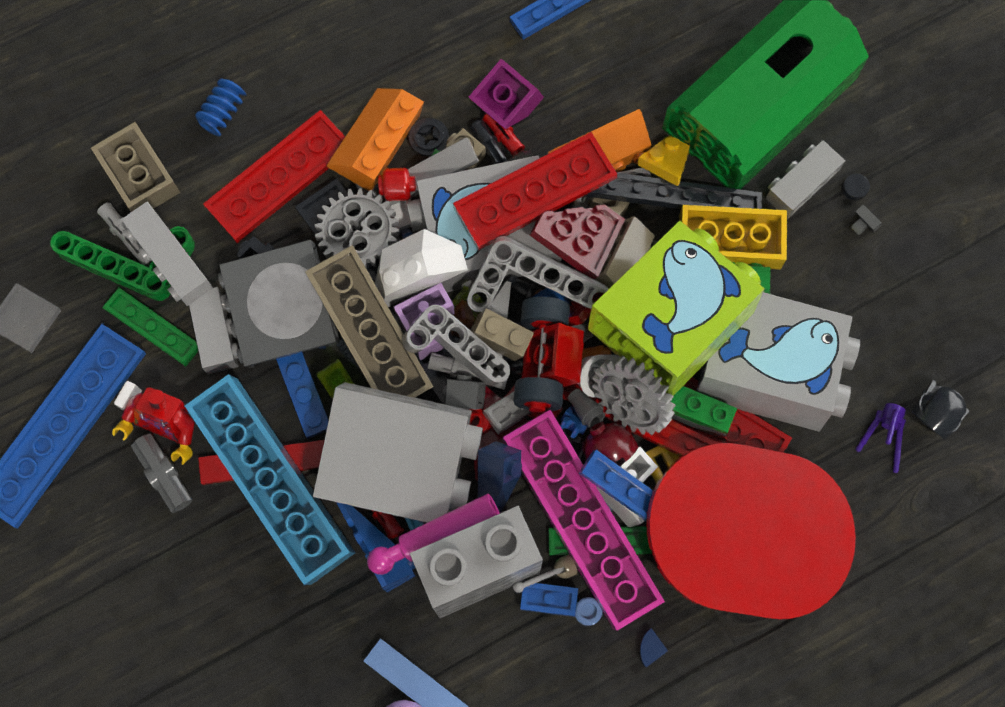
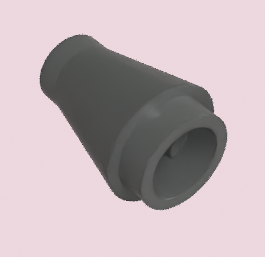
(586, 408)

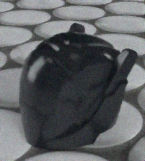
(940, 409)

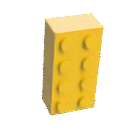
(742, 233)

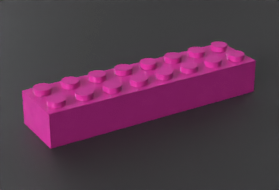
(584, 522)

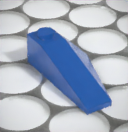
(369, 538)

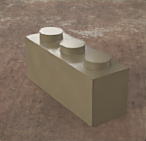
(629, 247)

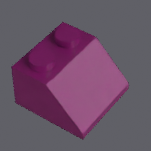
(506, 95)

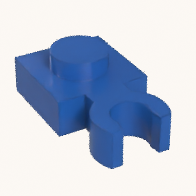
(572, 422)

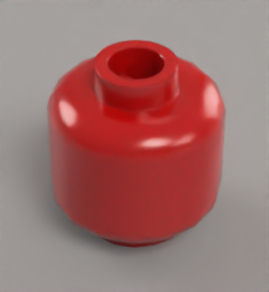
(396, 184)

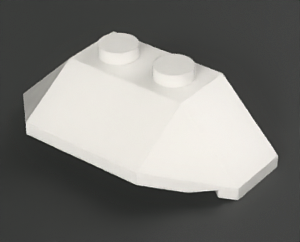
(417, 265)

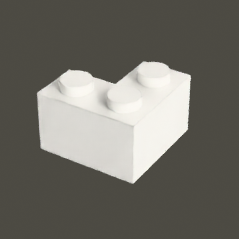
(640, 467)

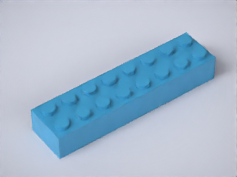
(270, 480)

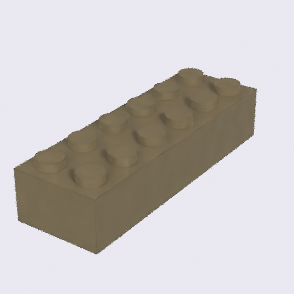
(367, 324)

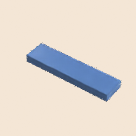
(409, 678)

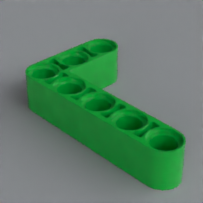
(124, 267)

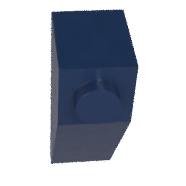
(498, 472)

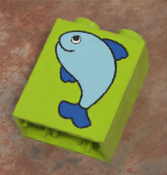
(676, 306)

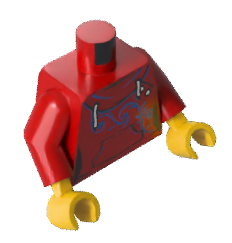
(162, 416)

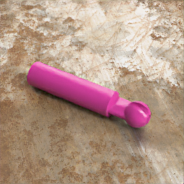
(383, 559)

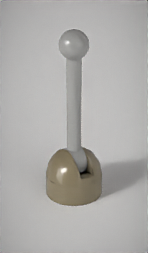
(563, 567)

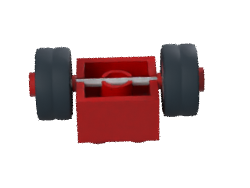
(551, 357)

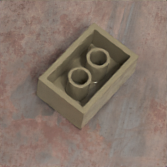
(135, 168)

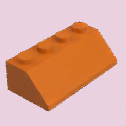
(376, 136)
(622, 140)

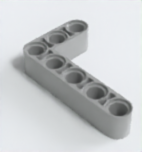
(535, 273)

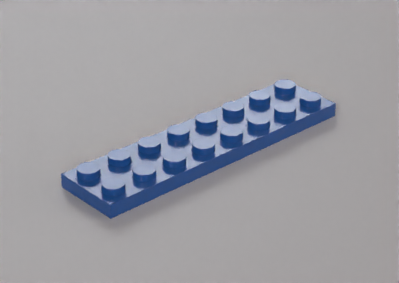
(64, 421)

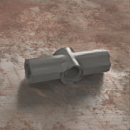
(161, 473)

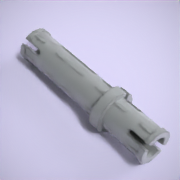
(117, 226)
(453, 367)

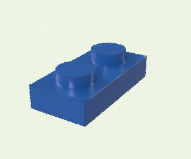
(549, 599)

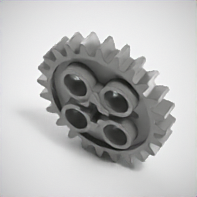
(337, 218)
(633, 395)

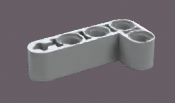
(458, 350)

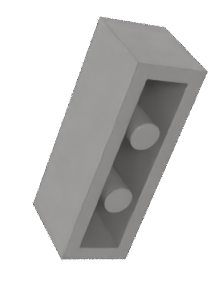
(804, 178)
(213, 332)

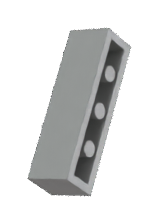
(167, 254)

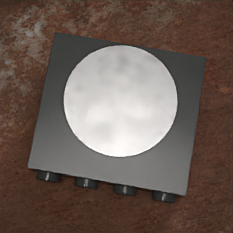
(276, 304)

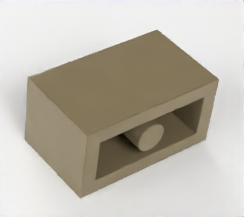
(502, 334)

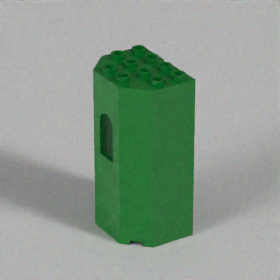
(748, 113)

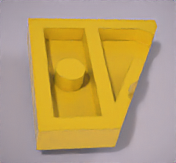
(666, 159)

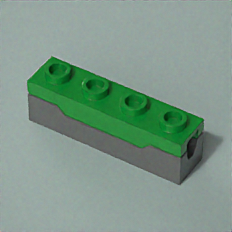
(703, 412)

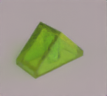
(333, 376)

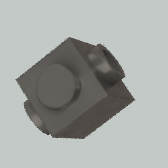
(464, 392)

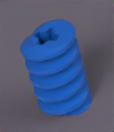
(219, 105)

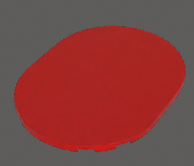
(751, 531)

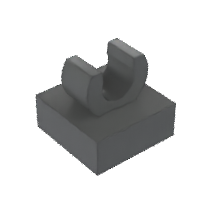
(866, 220)

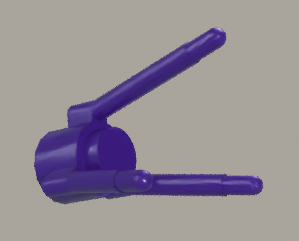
(893, 420)

